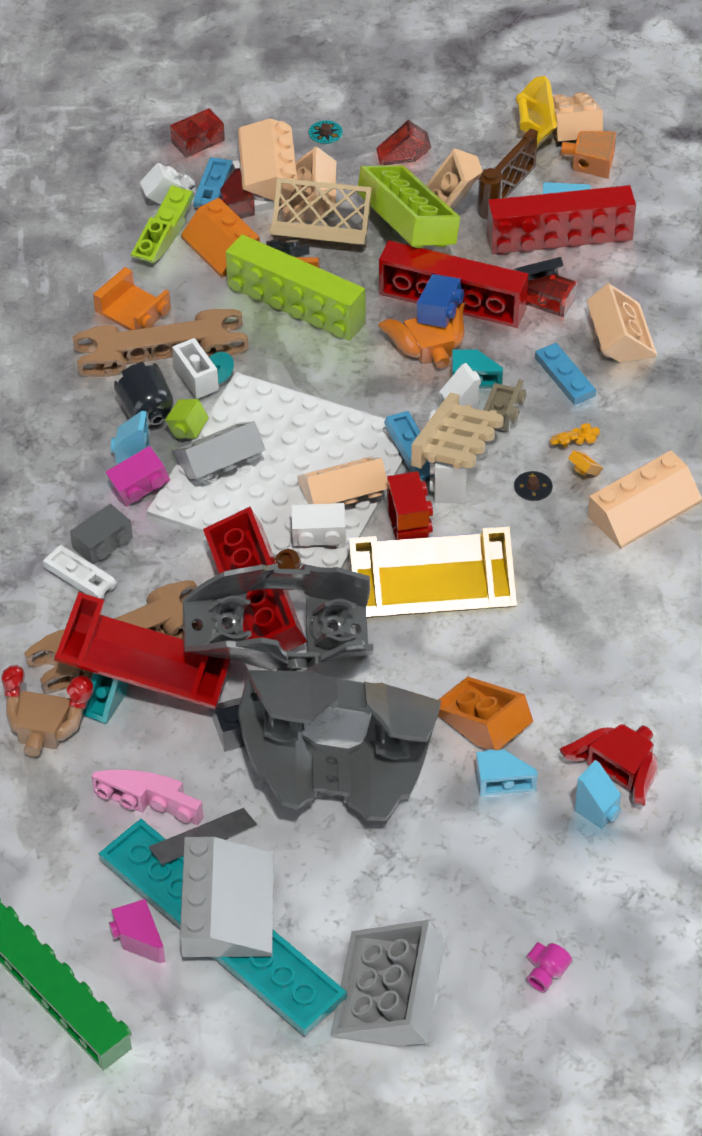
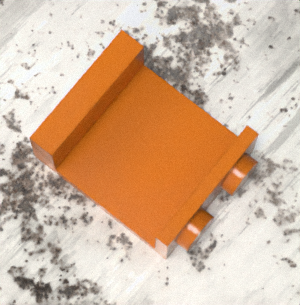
(128, 304)

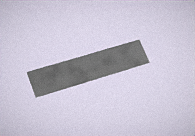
(220, 828)

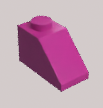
(137, 931)

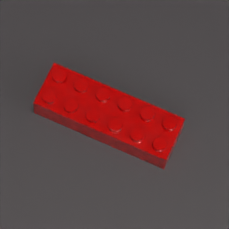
(561, 219)
(489, 290)
(242, 543)

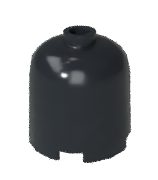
(145, 390)

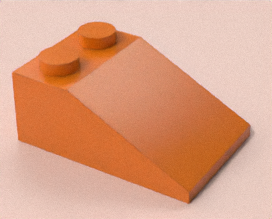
(485, 712)

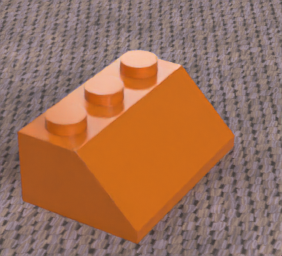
(214, 231)

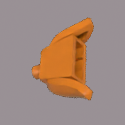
(427, 341)

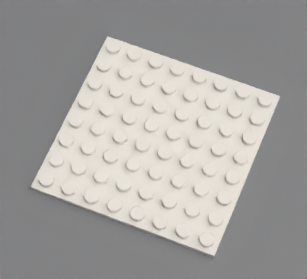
(299, 438)

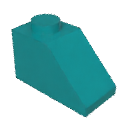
(487, 369)
(105, 697)

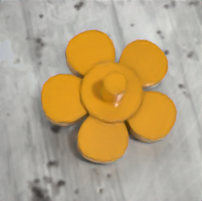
(586, 434)
(563, 438)

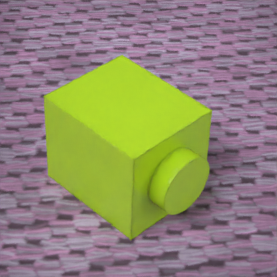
(187, 418)

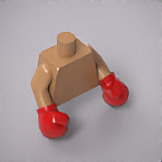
(43, 718)

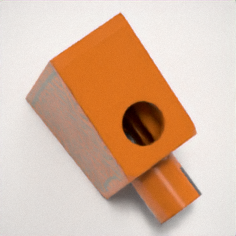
(592, 152)

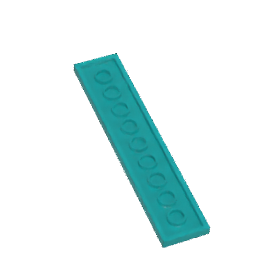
(283, 981)

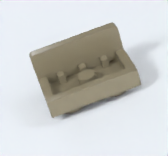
(506, 402)

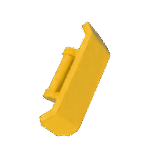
(537, 108)

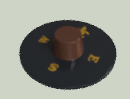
(533, 486)

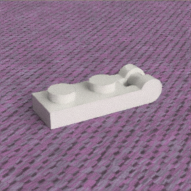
(79, 572)

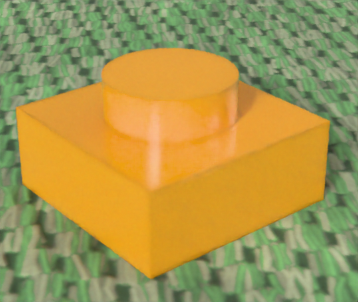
(584, 464)

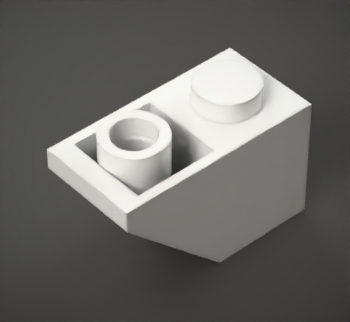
(161, 178)
(464, 383)

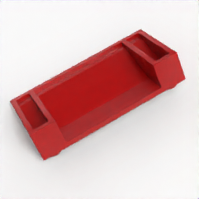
(138, 655)

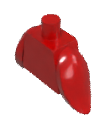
(623, 755)

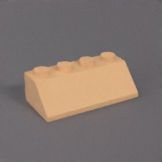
(266, 154)
(644, 499)

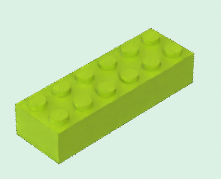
(409, 206)
(296, 287)

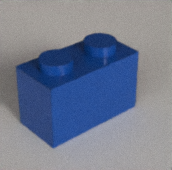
(439, 300)

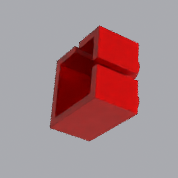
(408, 506)

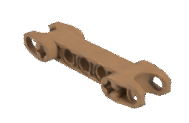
(116, 349)
(160, 614)

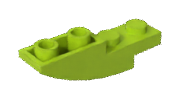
(164, 227)

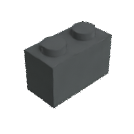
(101, 534)

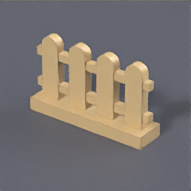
(455, 434)

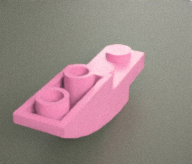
(140, 788)

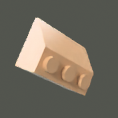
(313, 167)
(455, 177)
(620, 325)
(345, 482)

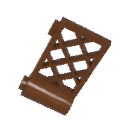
(509, 173)

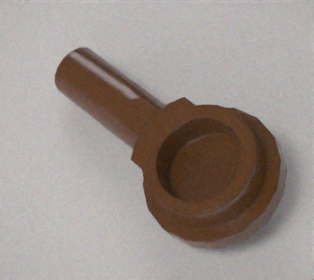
(288, 559)

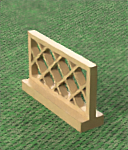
(314, 231)

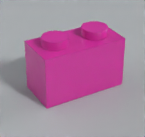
(138, 476)

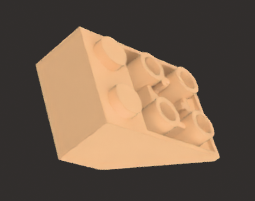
(576, 115)

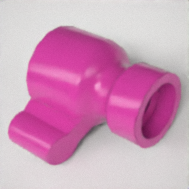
(551, 963)

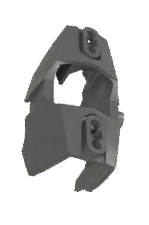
(332, 599)
(368, 774)

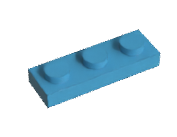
(565, 373)
(404, 432)

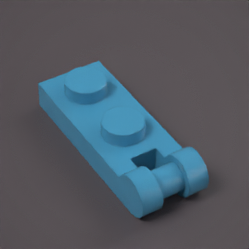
(214, 177)

